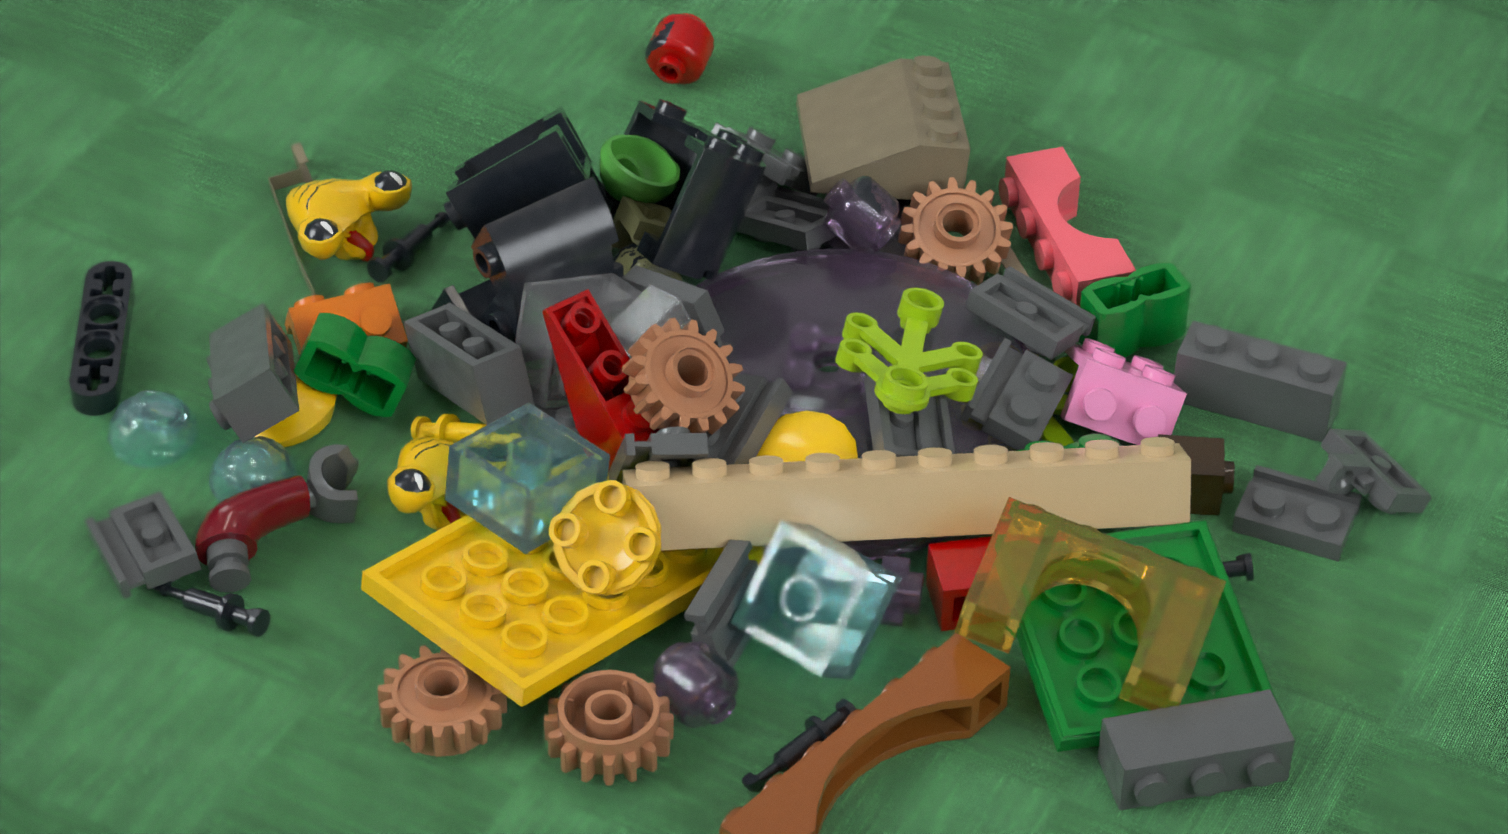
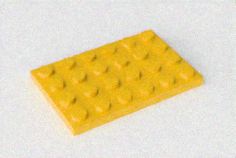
(517, 612)

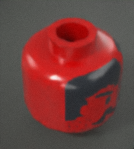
(679, 46)

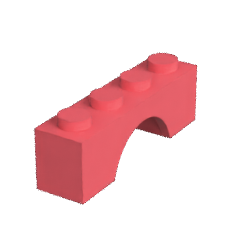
(1045, 195)

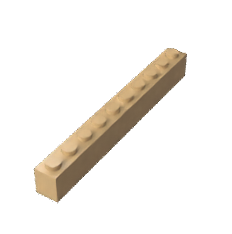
(915, 494)

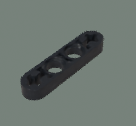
(99, 337)

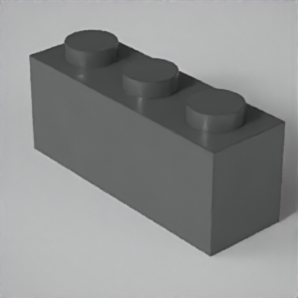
(469, 362)
(251, 374)
(1259, 381)
(1195, 749)

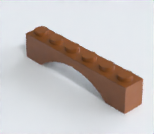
(938, 700)

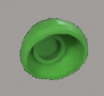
(637, 169)

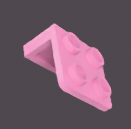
(1121, 396)

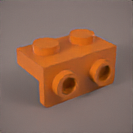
(364, 304)

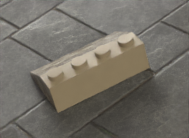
(886, 124)

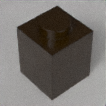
(1209, 472)

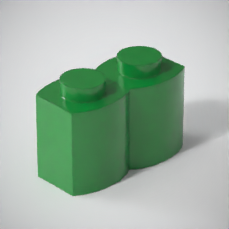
(1138, 309)
(347, 361)

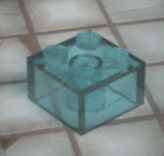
(521, 474)
(816, 600)

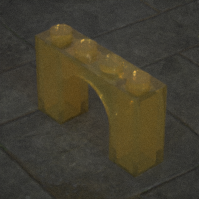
(1042, 550)

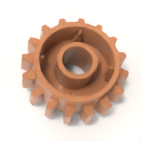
(962, 212)
(682, 378)
(438, 704)
(608, 725)

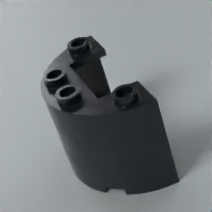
(519, 173)
(711, 194)
(541, 242)

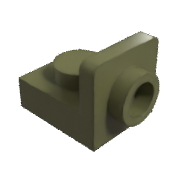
(637, 217)

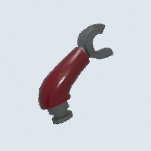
(238, 523)

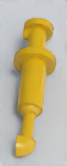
(446, 427)

